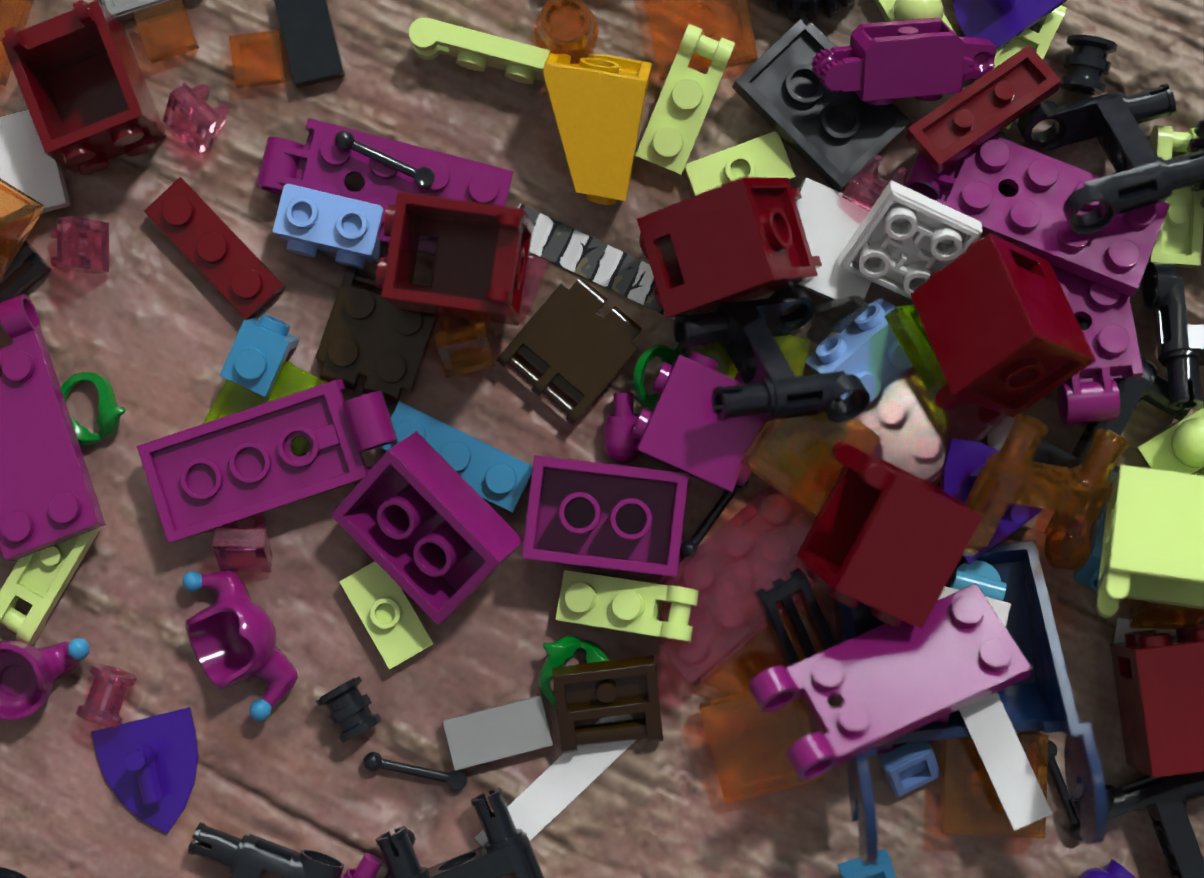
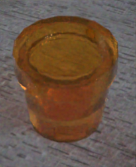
(567, 29)

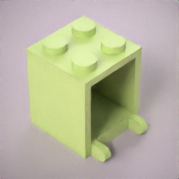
(1152, 540)

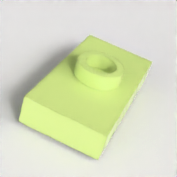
(754, 158)
(387, 614)

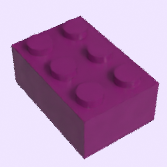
(605, 515)
(426, 527)

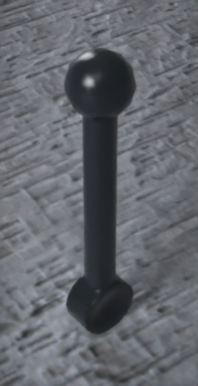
(422, 177)
(689, 546)
(455, 779)
(1063, 792)

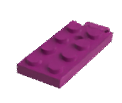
(325, 168)
(1036, 215)
(1113, 341)
(247, 461)

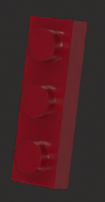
(983, 109)
(215, 249)

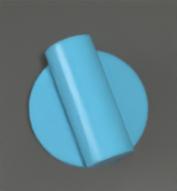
(981, 574)

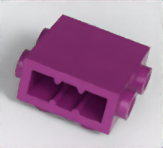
(685, 430)

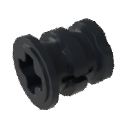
(1087, 64)
(349, 709)

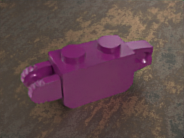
(904, 61)

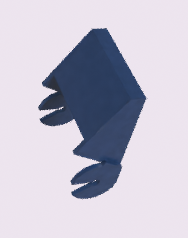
(1036, 703)

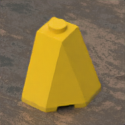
(598, 119)

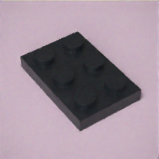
(826, 128)

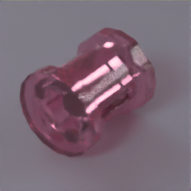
(106, 695)

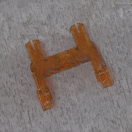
(1073, 492)

